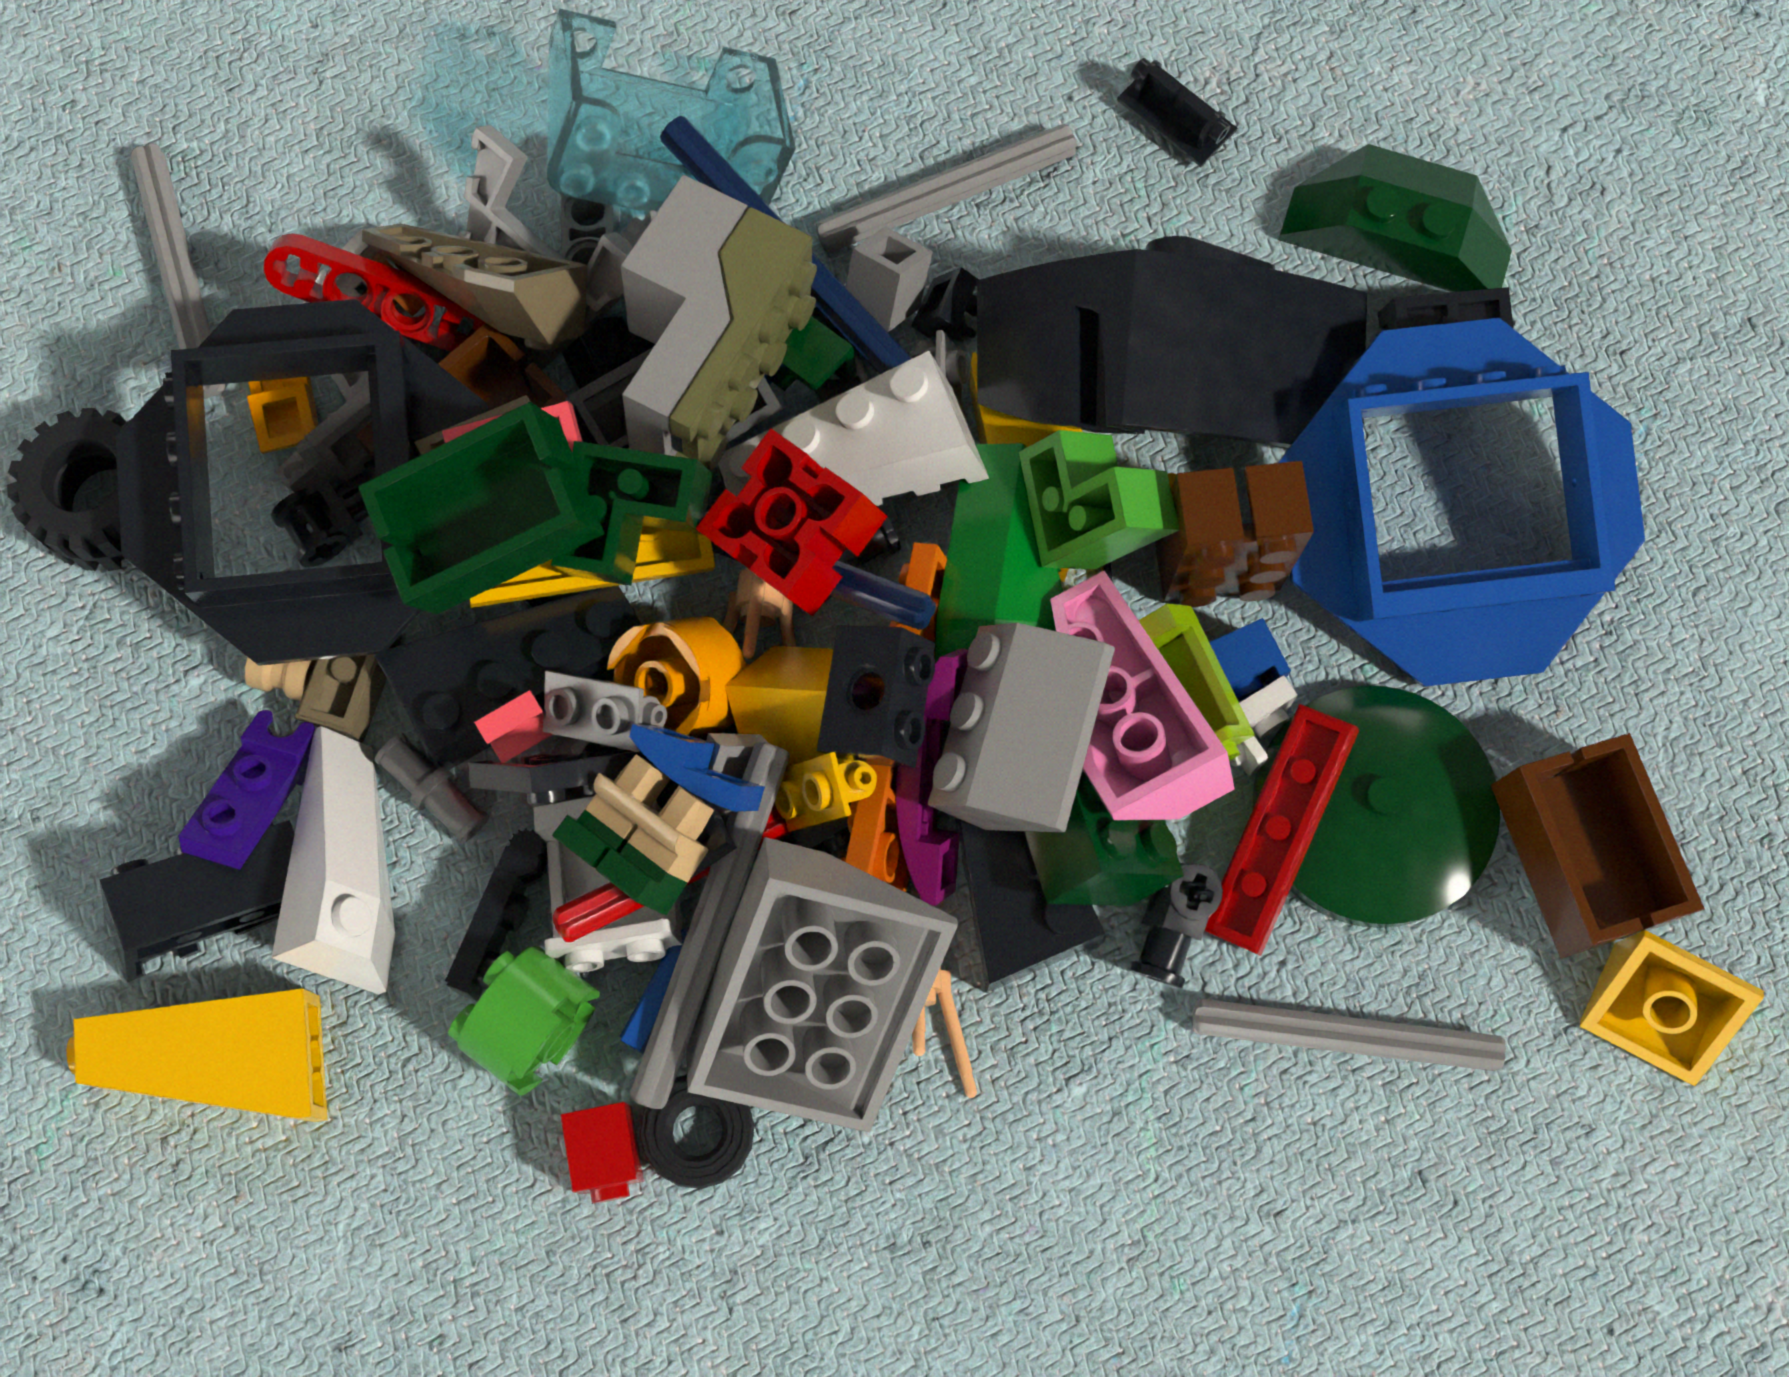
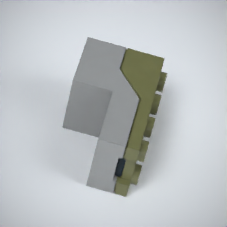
(718, 301)

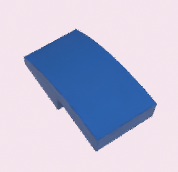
(687, 764)

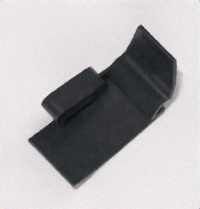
(1166, 343)

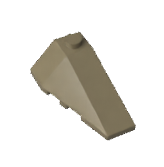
(500, 285)

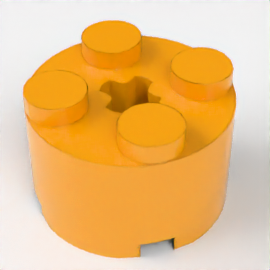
(684, 668)

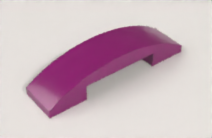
(930, 851)

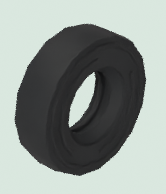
(692, 1170)

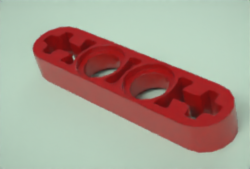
(383, 286)

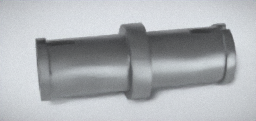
(432, 788)

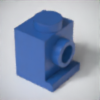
(1250, 658)

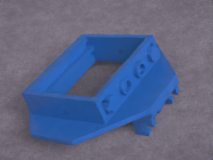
(1480, 619)

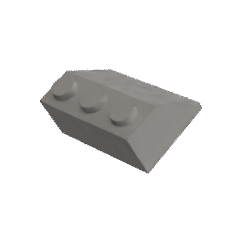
(1021, 728)

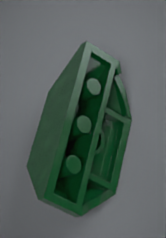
(1401, 220)

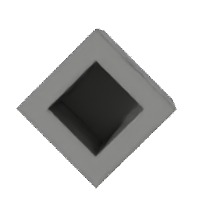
(888, 276)

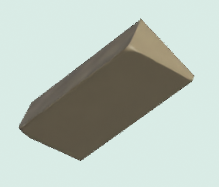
(343, 694)

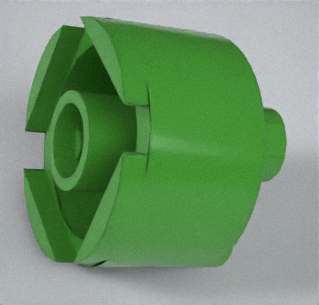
(524, 1017)

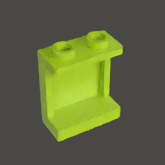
(1194, 663)

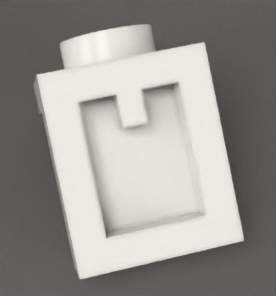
(1265, 714)

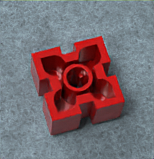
(792, 522)

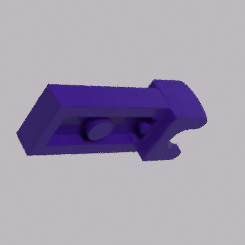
(248, 793)

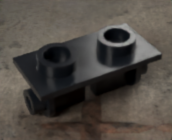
(1175, 112)

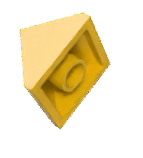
(783, 699)
(1668, 1005)

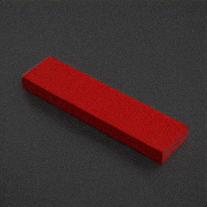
(1281, 828)

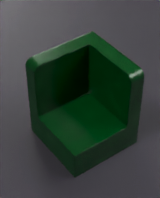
(814, 357)

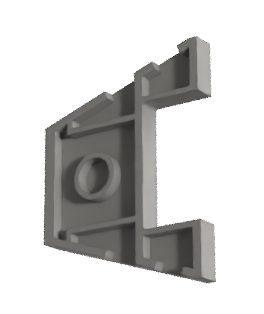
(489, 221)

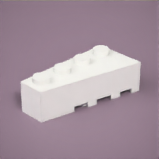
(881, 435)

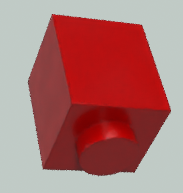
(602, 1151)

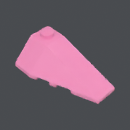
(1149, 740)

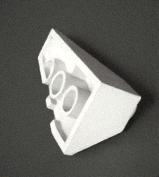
(337, 880)

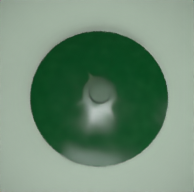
(1405, 817)

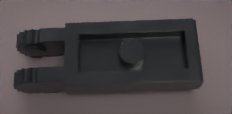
(499, 911)

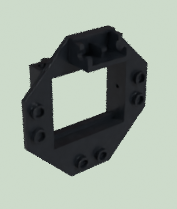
(168, 491)

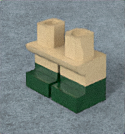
(632, 843)

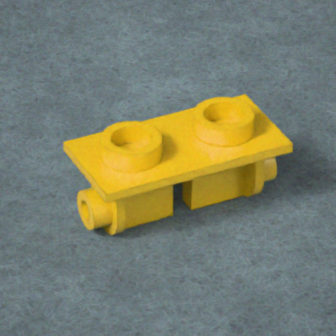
(822, 790)

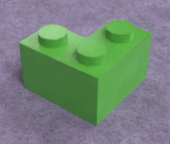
(1087, 505)

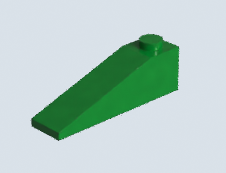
(993, 557)

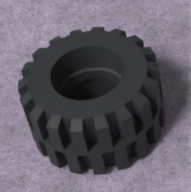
(49, 478)

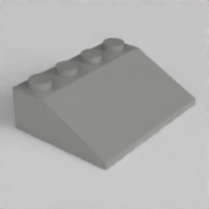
(815, 989)

